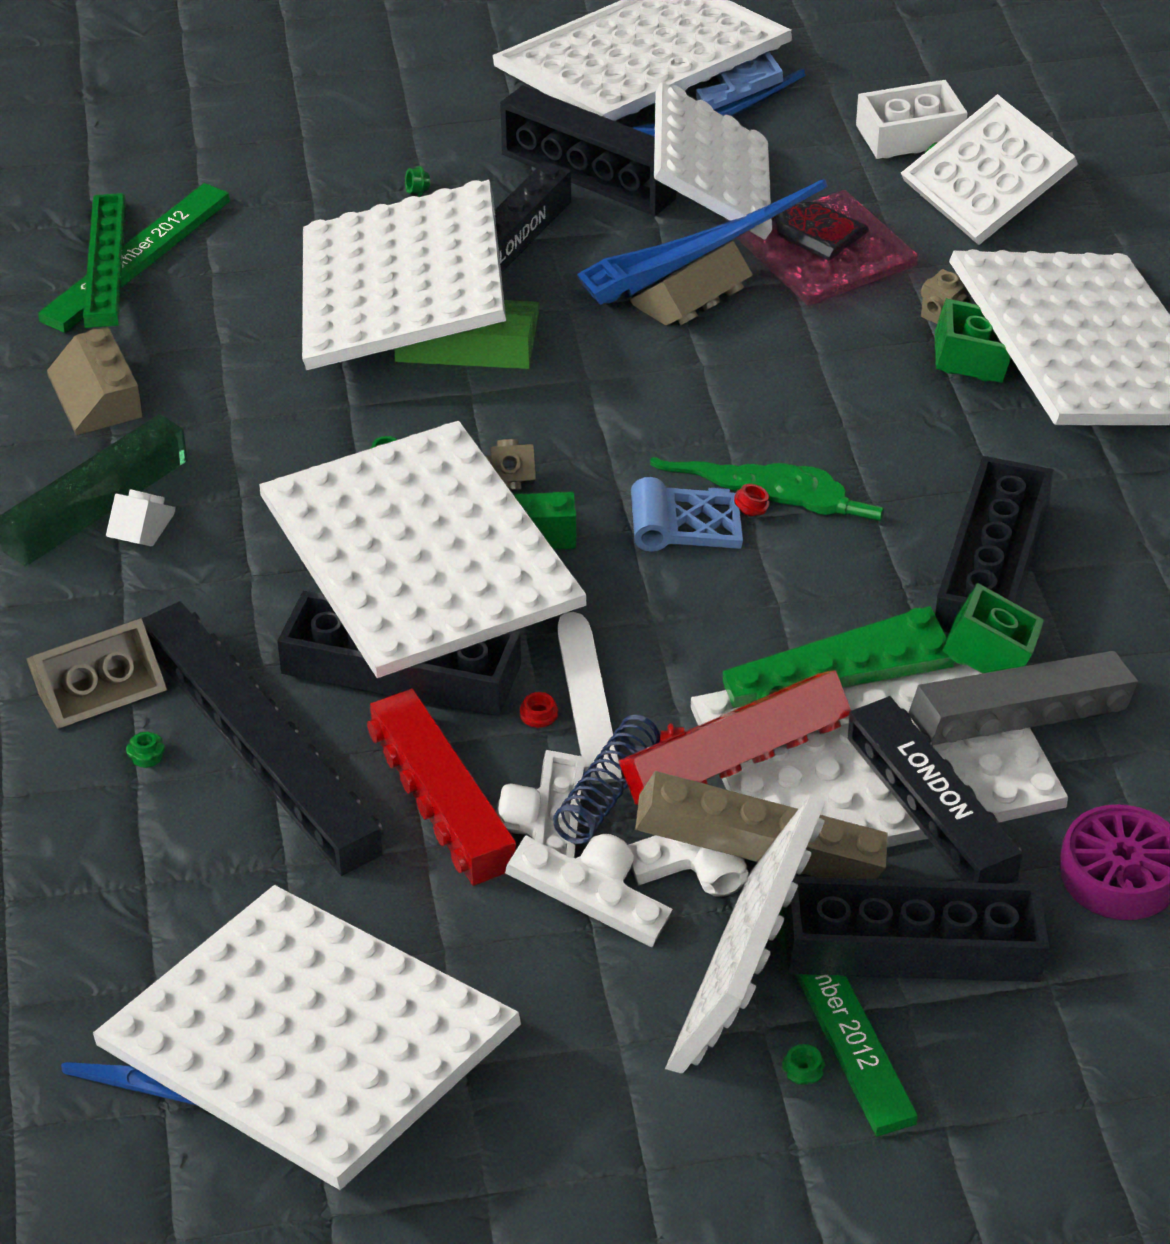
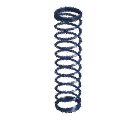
(620, 732)

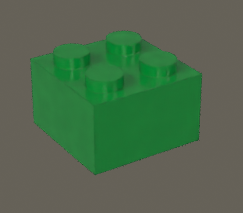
(968, 343)
(992, 633)

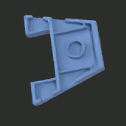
(742, 81)

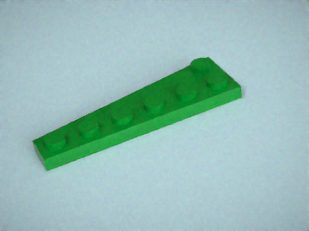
(864, 655)

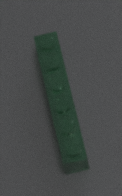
(90, 489)

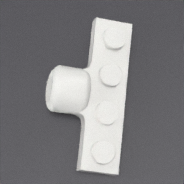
(532, 810)
(717, 871)
(592, 884)

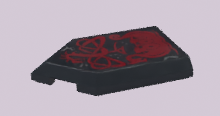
(819, 229)

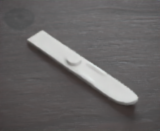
(586, 692)

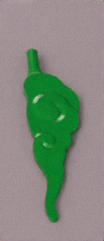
(783, 482)

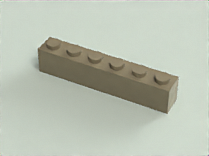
(750, 825)

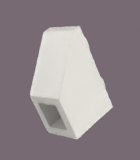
(139, 517)

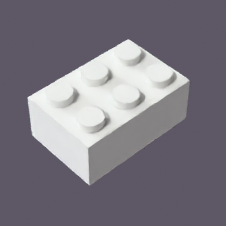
(908, 117)

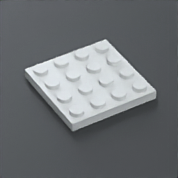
(989, 169)

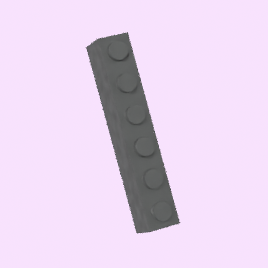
(1022, 697)

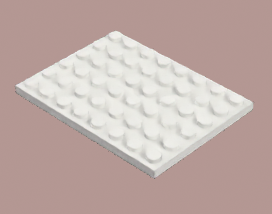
(626, 50)
(400, 274)
(1077, 331)
(420, 548)
(1002, 768)
(307, 1034)

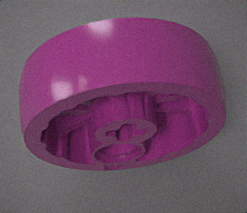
(1128, 850)

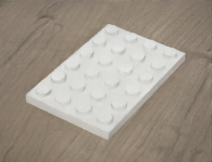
(710, 157)
(745, 937)

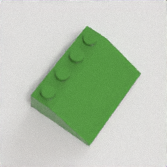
(495, 345)

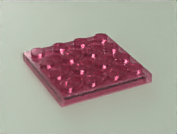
(817, 279)

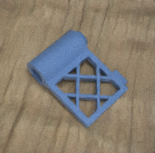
(658, 516)

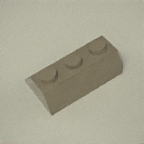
(695, 286)
(95, 382)
(97, 673)

